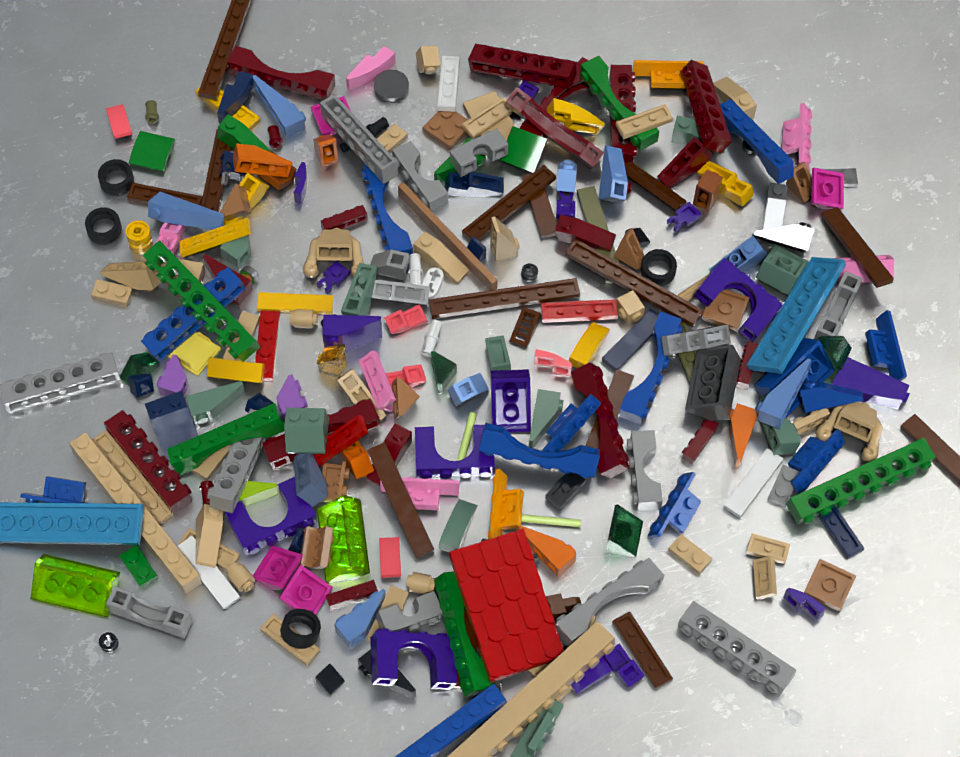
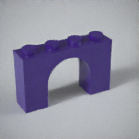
(763, 304)
(431, 464)
(254, 537)
(435, 648)

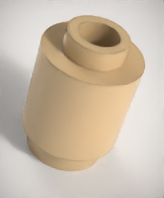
(303, 318)
(240, 577)
(420, 583)

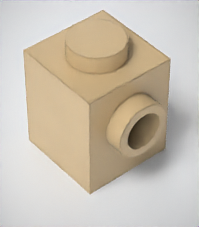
(428, 59)
(630, 307)

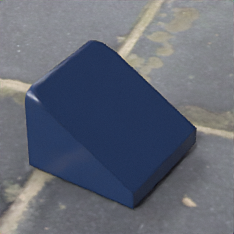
(477, 249)
(141, 384)
(257, 402)
(296, 544)

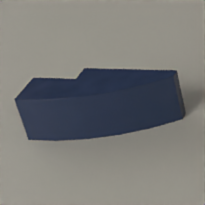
(235, 95)
(474, 185)

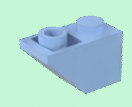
(566, 176)
(467, 389)

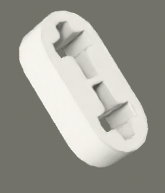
(436, 285)

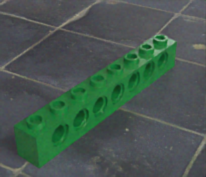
(160, 254)
(918, 450)

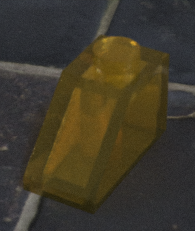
(333, 360)

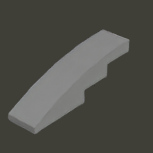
(401, 292)
(696, 339)

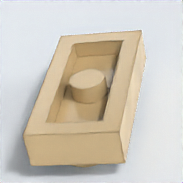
(392, 137)
(112, 293)
(812, 421)
(762, 546)
(690, 554)
(764, 577)

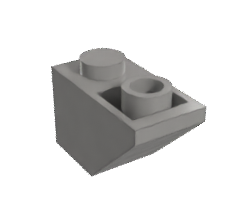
(391, 264)

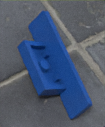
(885, 347)
(569, 423)
(813, 458)
(59, 491)
(678, 509)

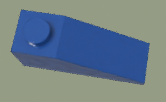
(825, 395)

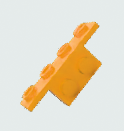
(662, 73)
(505, 506)

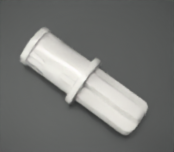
(415, 269)
(431, 338)

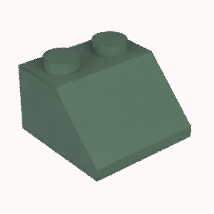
(781, 269)
(306, 430)

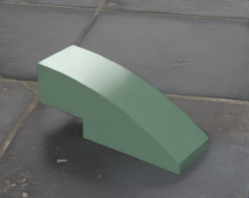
(497, 353)
(457, 526)

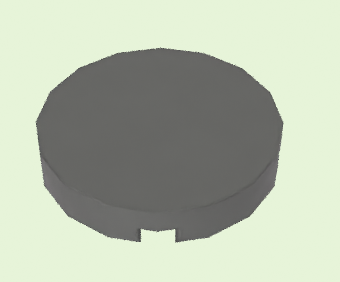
(391, 85)

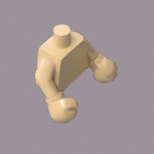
(332, 246)
(857, 421)

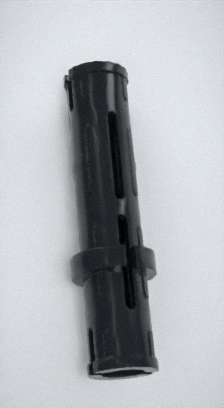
(374, 129)

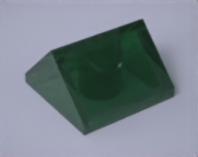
(624, 533)

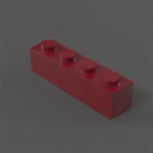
(345, 219)
(745, 375)
(700, 440)
(351, 595)

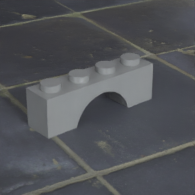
(429, 191)
(839, 306)
(647, 492)
(167, 619)

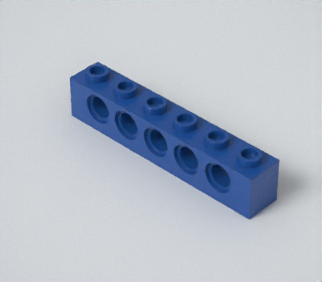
(190, 324)

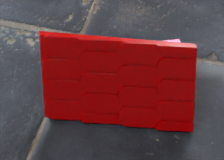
(506, 605)

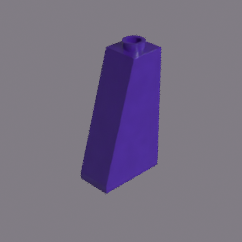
(876, 386)

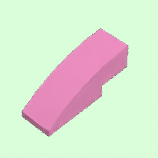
(370, 67)
(171, 235)

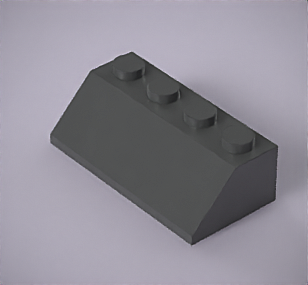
(713, 382)

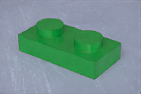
(138, 566)

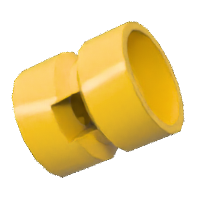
(139, 236)

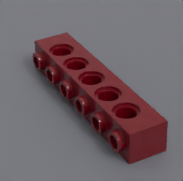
(522, 66)
(624, 93)
(706, 106)
(173, 499)

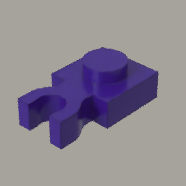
(565, 205)
(685, 215)
(334, 275)

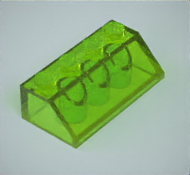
(349, 546)
(73, 584)

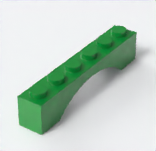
(596, 76)
(258, 424)
(467, 662)

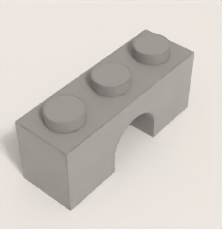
(490, 144)
(426, 611)

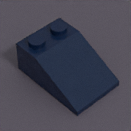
(171, 421)

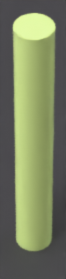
(466, 436)
(551, 520)

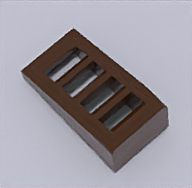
(532, 314)

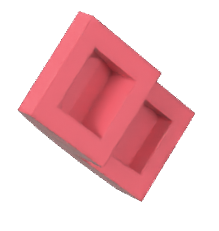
(118, 121)
(406, 320)
(560, 365)
(411, 375)
(390, 557)

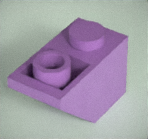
(173, 378)
(289, 396)

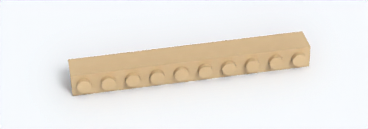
(152, 533)
(538, 694)

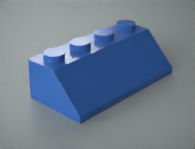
(820, 369)

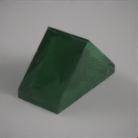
(837, 349)
(139, 364)
(443, 370)

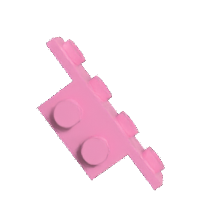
(797, 135)
(426, 492)

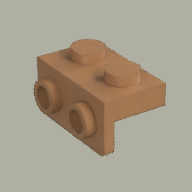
(335, 478)
(316, 547)

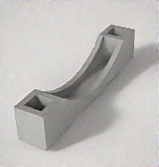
(640, 580)

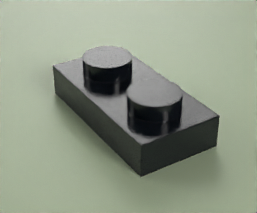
(565, 489)

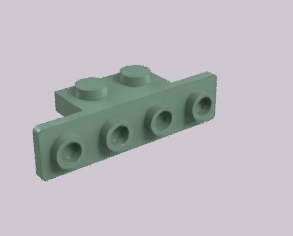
(535, 734)

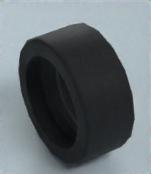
(115, 165)
(103, 213)
(662, 255)
(300, 616)

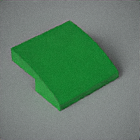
(524, 149)
(151, 151)

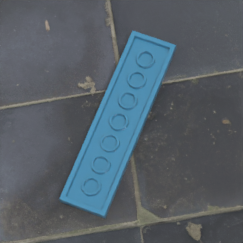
(796, 315)
(71, 523)

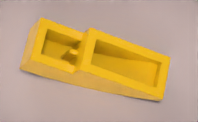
(574, 117)
(731, 187)
(588, 345)
(235, 370)

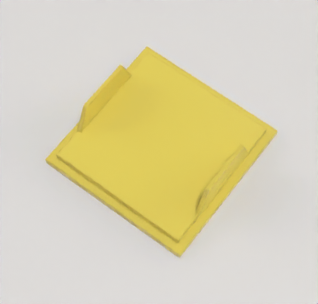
(195, 352)

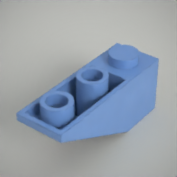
(613, 177)
(745, 255)
(357, 624)

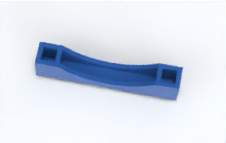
(773, 158)
(390, 232)
(637, 400)
(579, 460)
(460, 722)

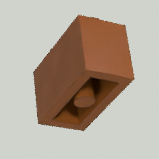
(707, 190)

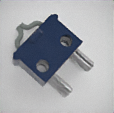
(227, 168)

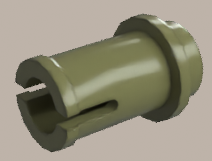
(151, 112)

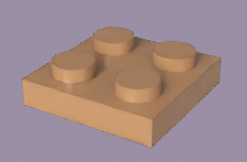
(446, 128)
(726, 309)
(830, 585)

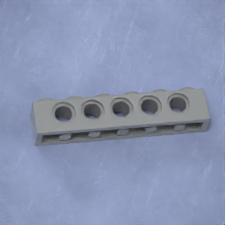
(359, 139)
(52, 389)
(235, 473)
(732, 637)

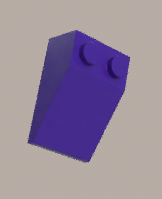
(351, 330)
(511, 399)

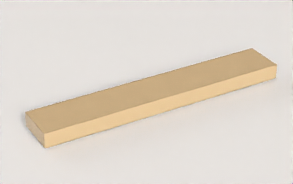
(133, 477)

